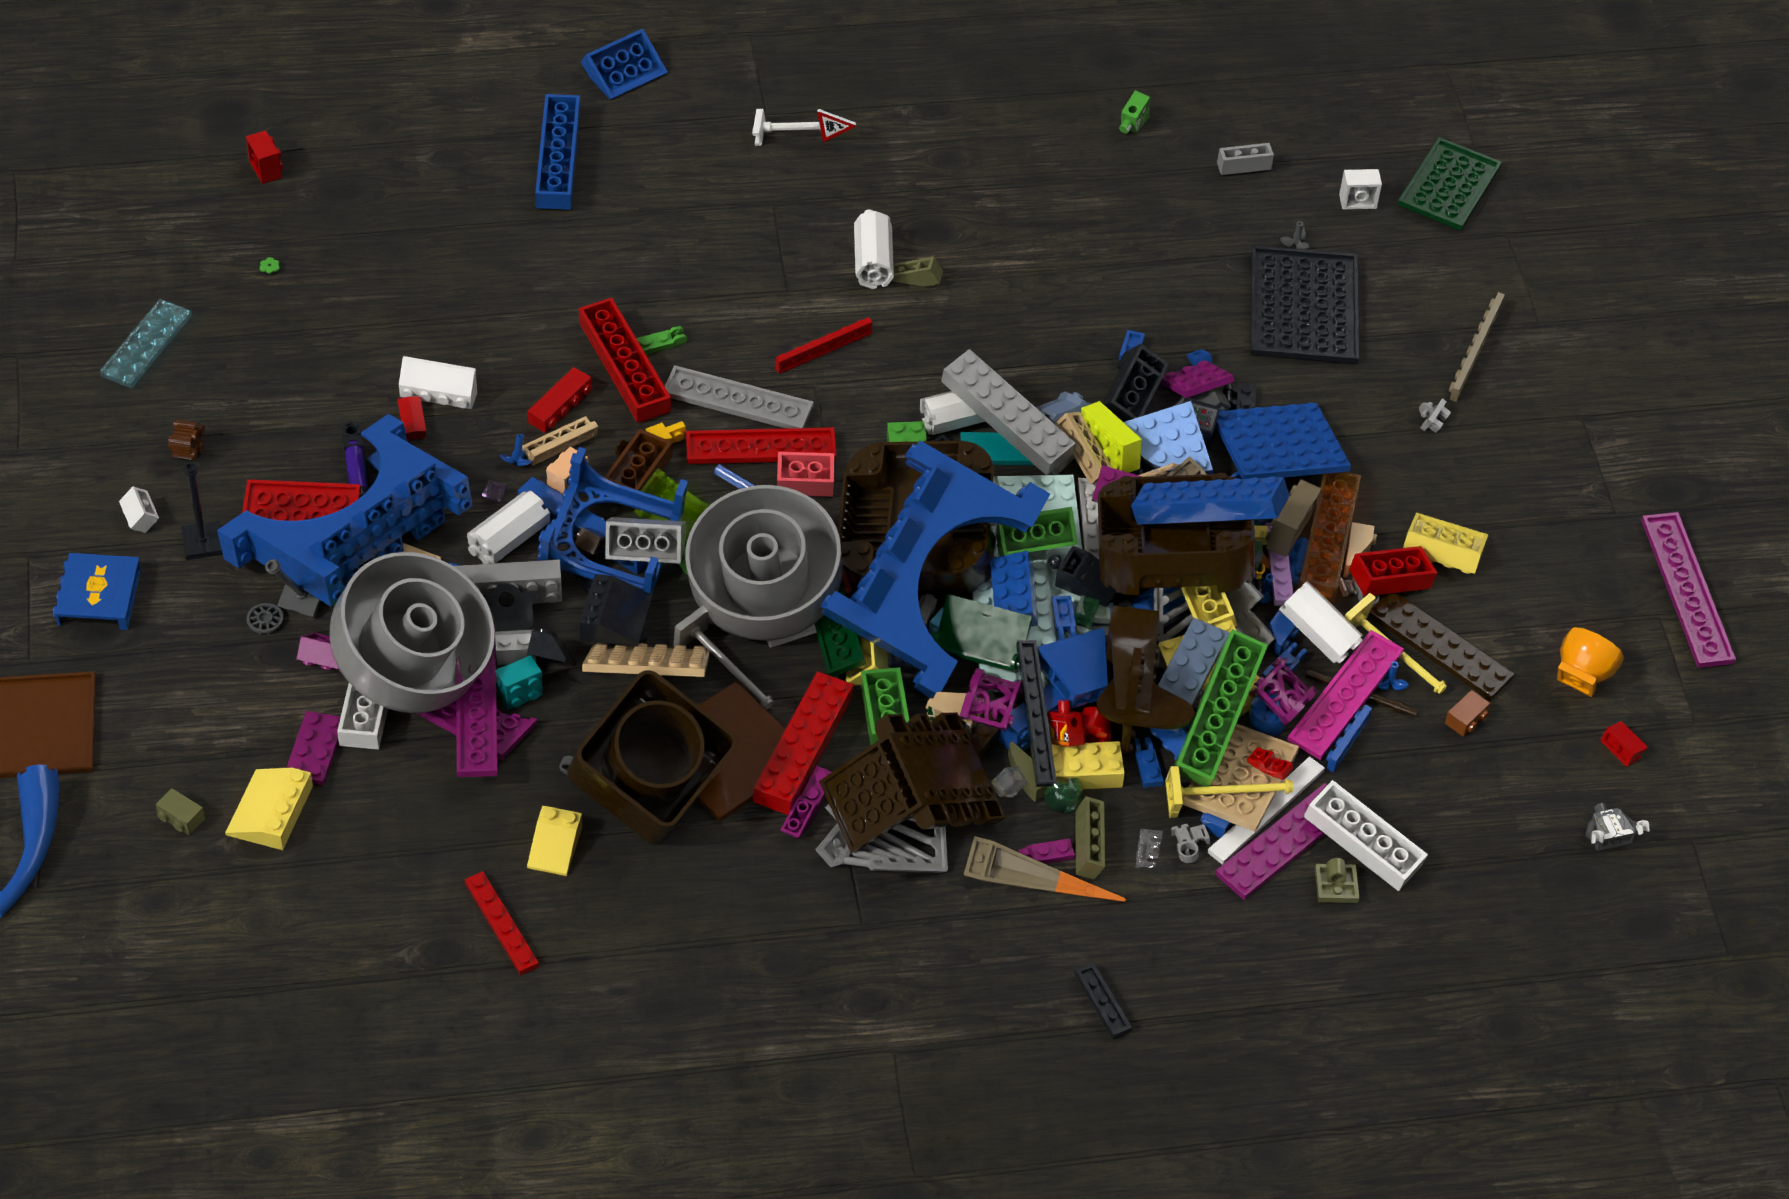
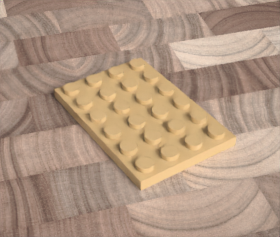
(1242, 808)

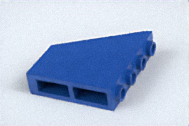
(1076, 666)

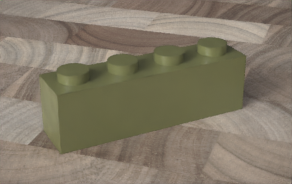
(1090, 838)

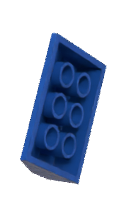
(624, 64)

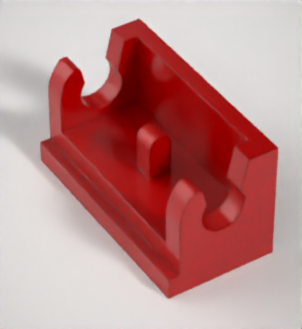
(1623, 743)

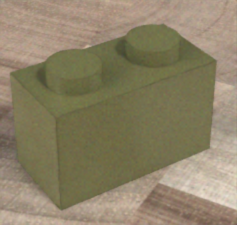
(180, 811)

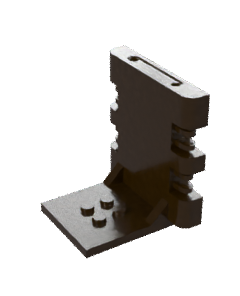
(911, 772)

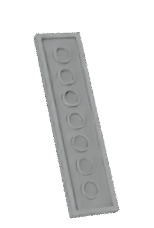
(738, 398)

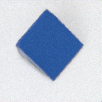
(1199, 355)

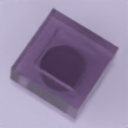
(494, 491)

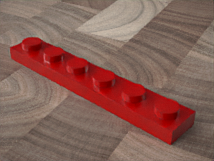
(823, 345)
(501, 923)

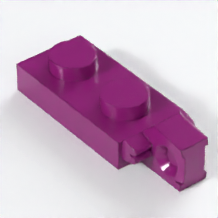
(1050, 851)

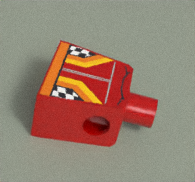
(1065, 726)

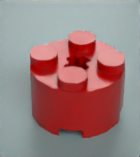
(1095, 726)

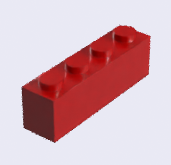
(559, 400)

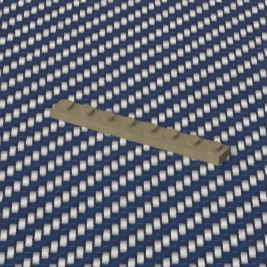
(1474, 351)

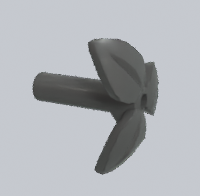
(1298, 236)

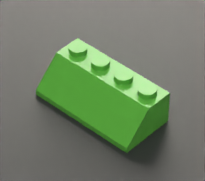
(1051, 530)

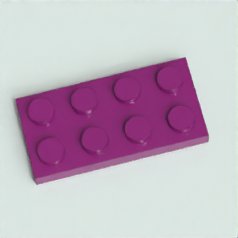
(315, 745)

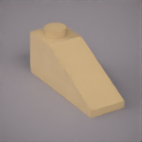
(1360, 541)

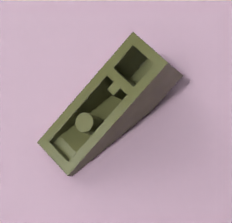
(918, 272)

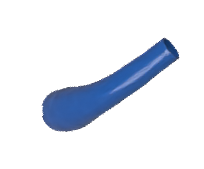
(39, 810)

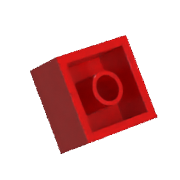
(264, 156)

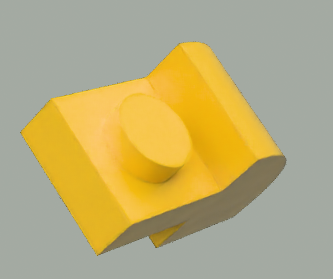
(671, 433)

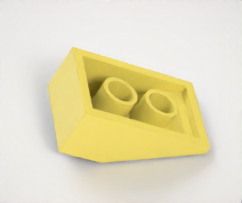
(555, 840)

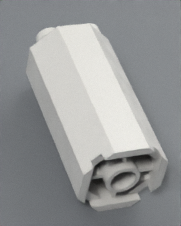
(873, 249)
(946, 413)
(508, 528)
(1321, 622)

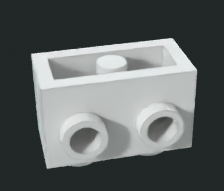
(138, 509)

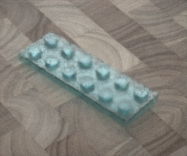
(145, 343)

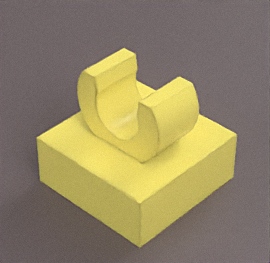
(1261, 533)

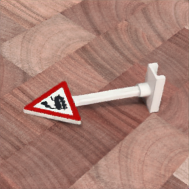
(828, 124)

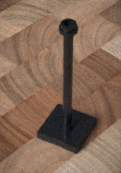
(199, 539)

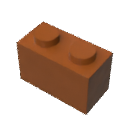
(1467, 713)

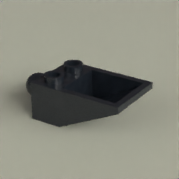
(1081, 575)

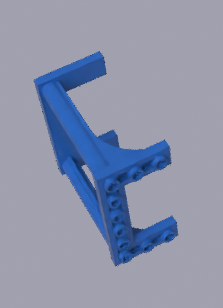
(588, 481)

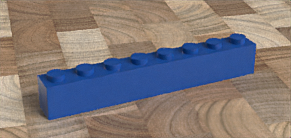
(585, 519)

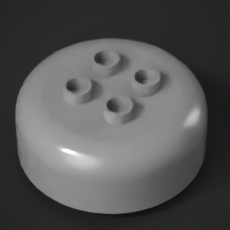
(764, 561)
(405, 627)

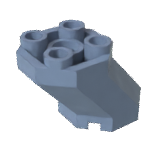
(1064, 404)

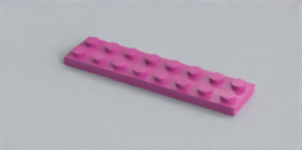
(1345, 695)

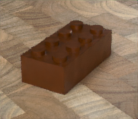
(640, 460)

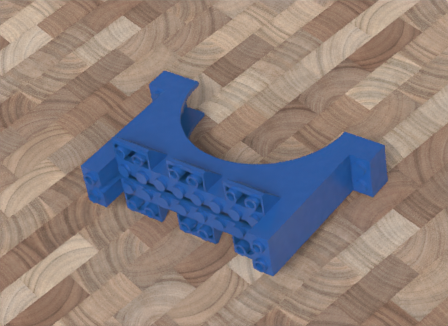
(329, 549)
(887, 597)

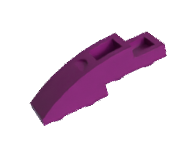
(806, 805)

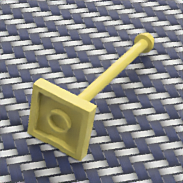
(1358, 615)
(1176, 792)

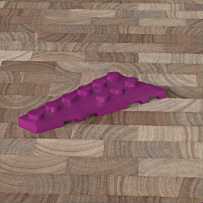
(510, 728)

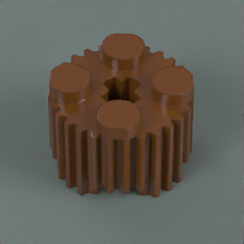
(186, 440)

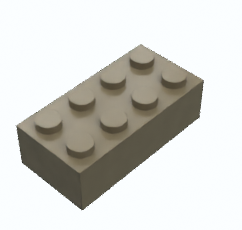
(1292, 518)

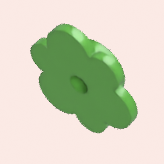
(269, 265)

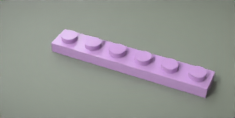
(1282, 580)

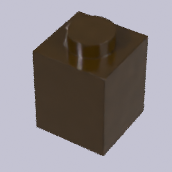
(591, 541)

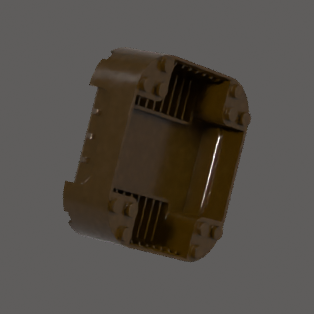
(873, 496)
(1169, 552)

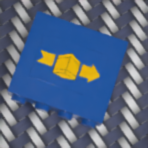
(98, 588)

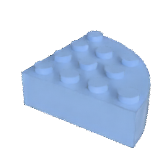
(1171, 437)

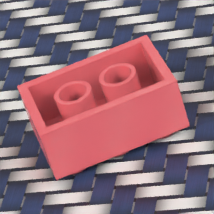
(806, 472)

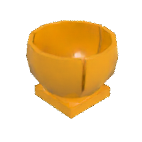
(1587, 660)

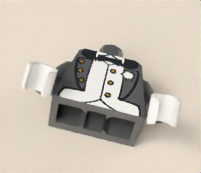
(1612, 828)

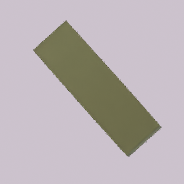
(1020, 759)

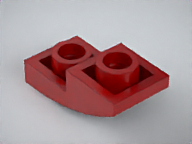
(1267, 763)

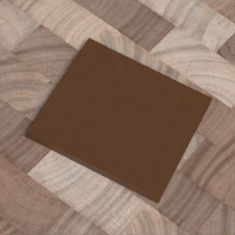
(47, 722)
(756, 739)

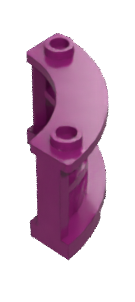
(1299, 692)
(972, 705)

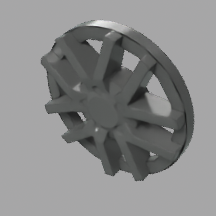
(265, 618)

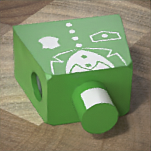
(1135, 113)

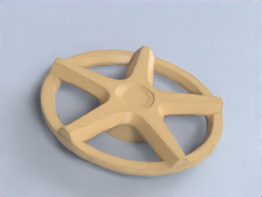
(1160, 471)

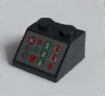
(1207, 419)

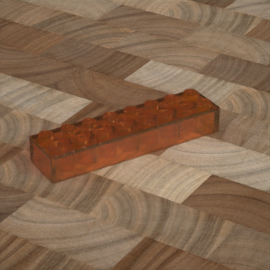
(1330, 532)

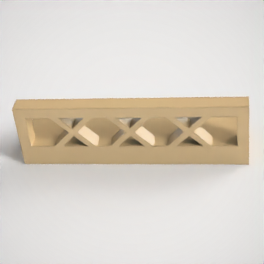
(560, 443)
(1083, 453)

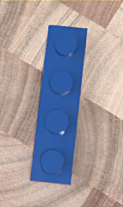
(1351, 733)

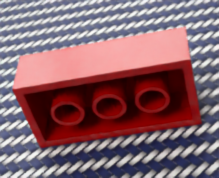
(1393, 571)

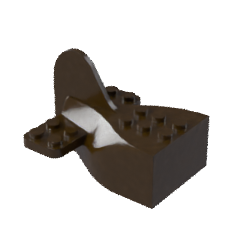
(1131, 674)

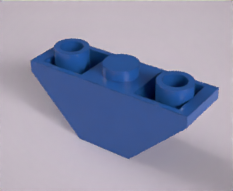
(1283, 631)

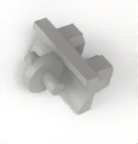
(1431, 422)

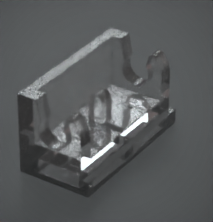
(1148, 847)

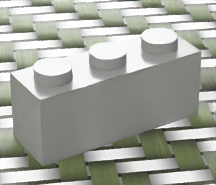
(1245, 158)

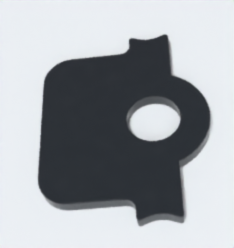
(513, 617)

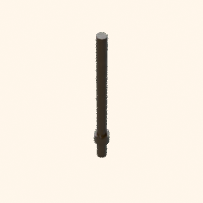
(1397, 706)

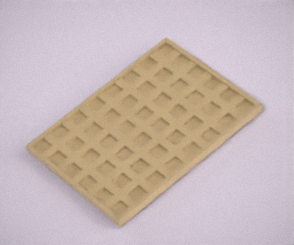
(635, 659)

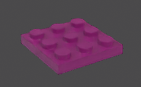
(1196, 379)

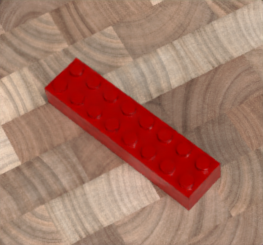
(624, 360)
(803, 743)

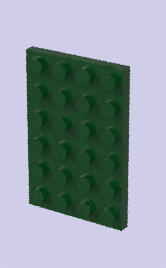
(1449, 183)

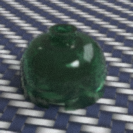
(1064, 796)

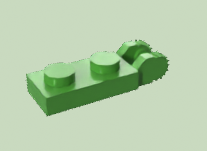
(662, 340)

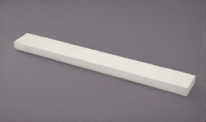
(1239, 836)

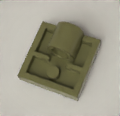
(1336, 882)

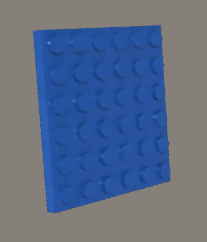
(1281, 441)

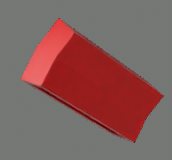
(412, 416)

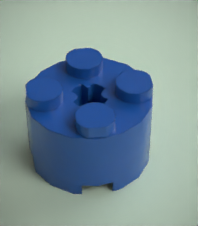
(1263, 718)

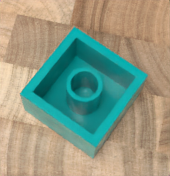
(519, 682)

